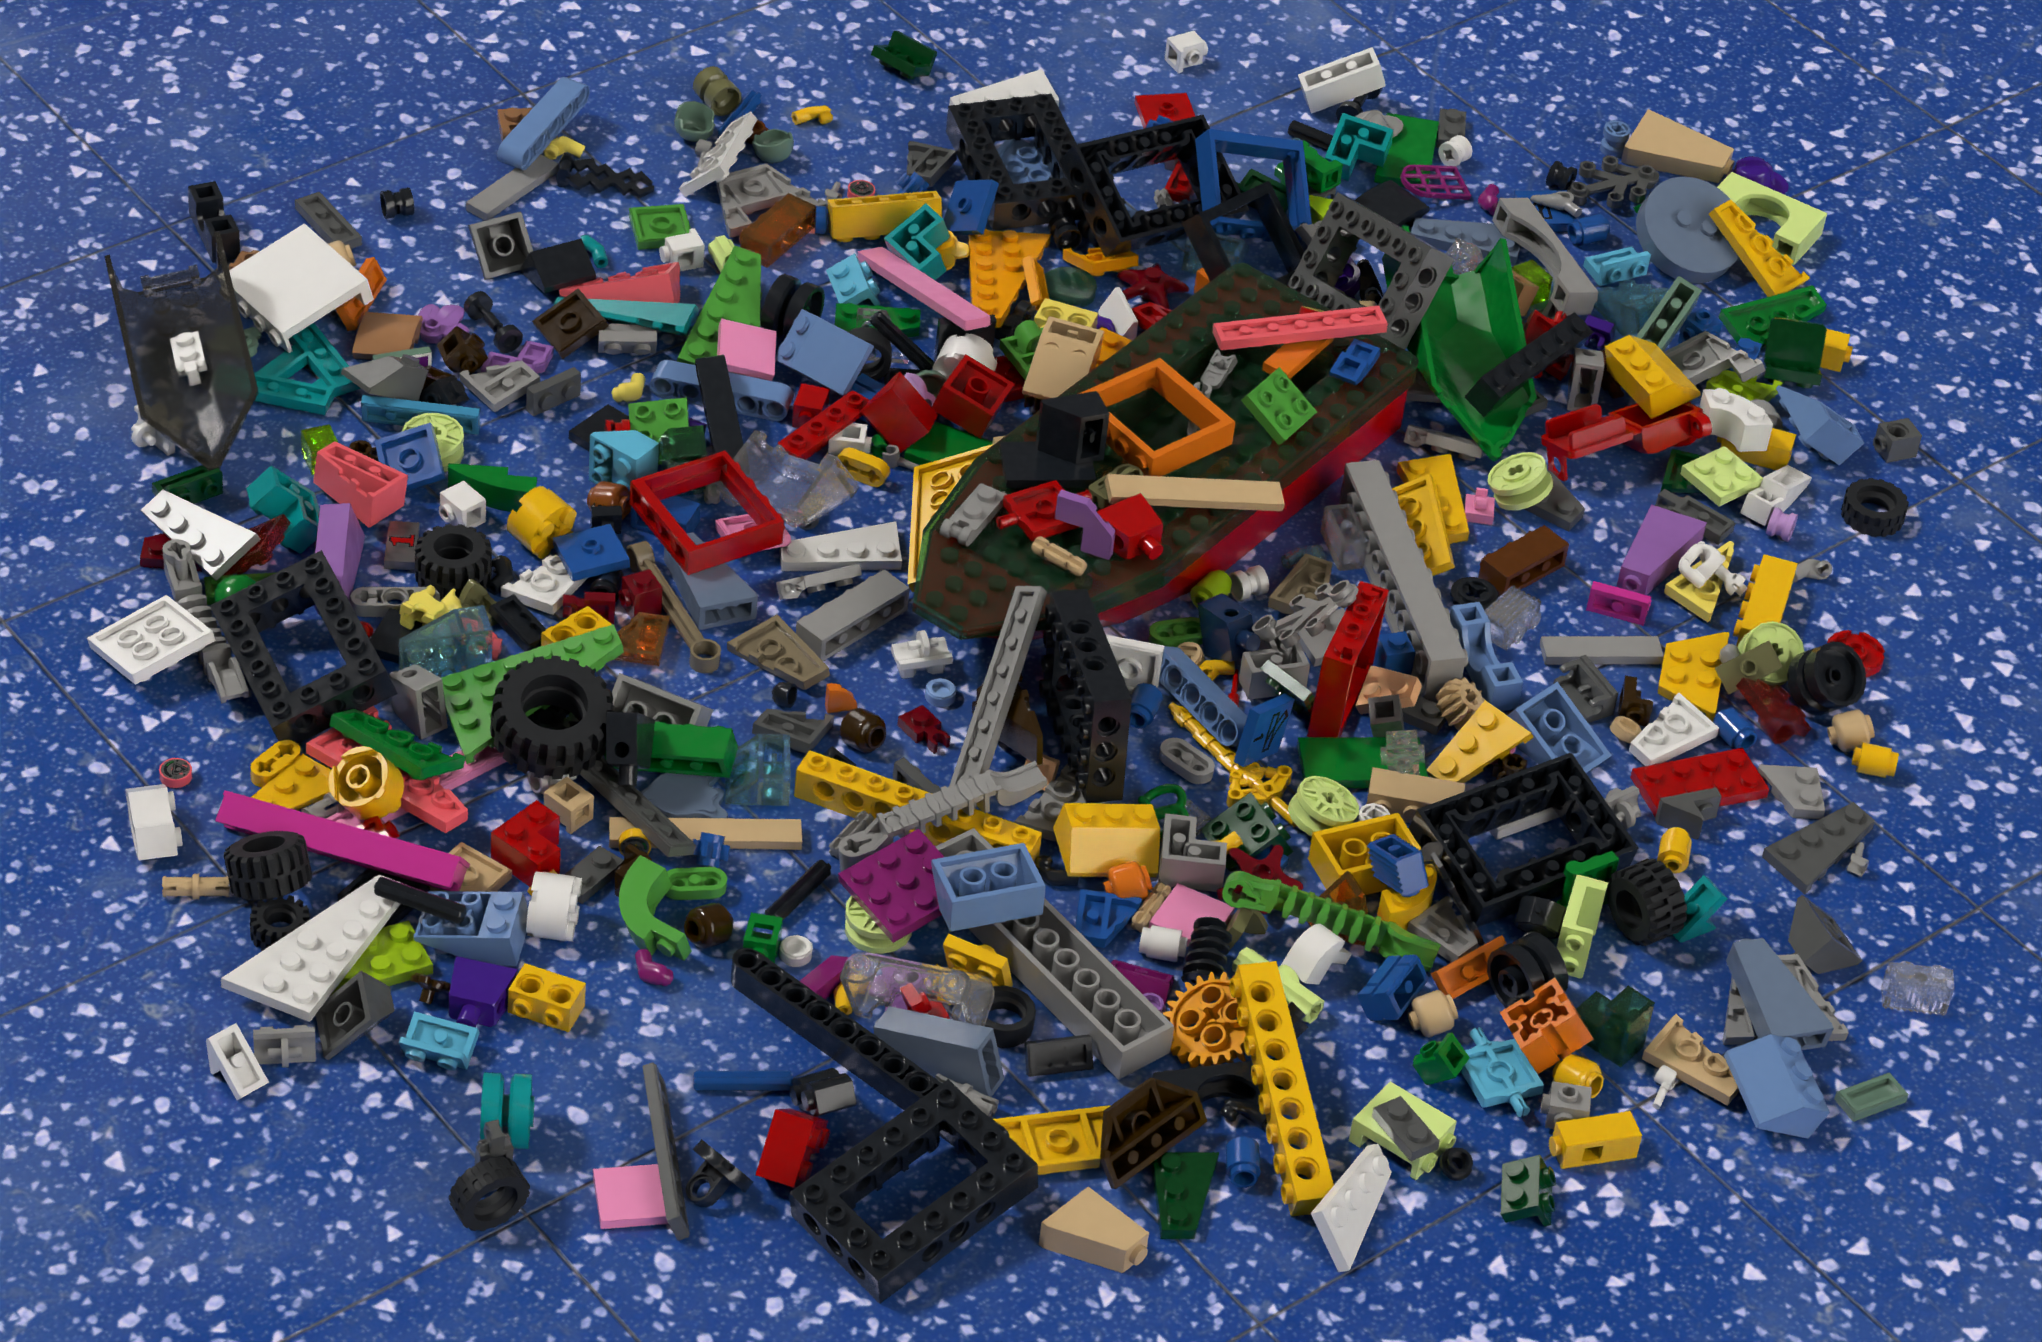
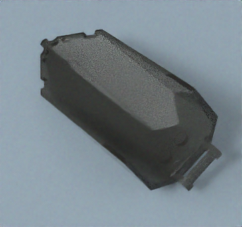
(198, 417)

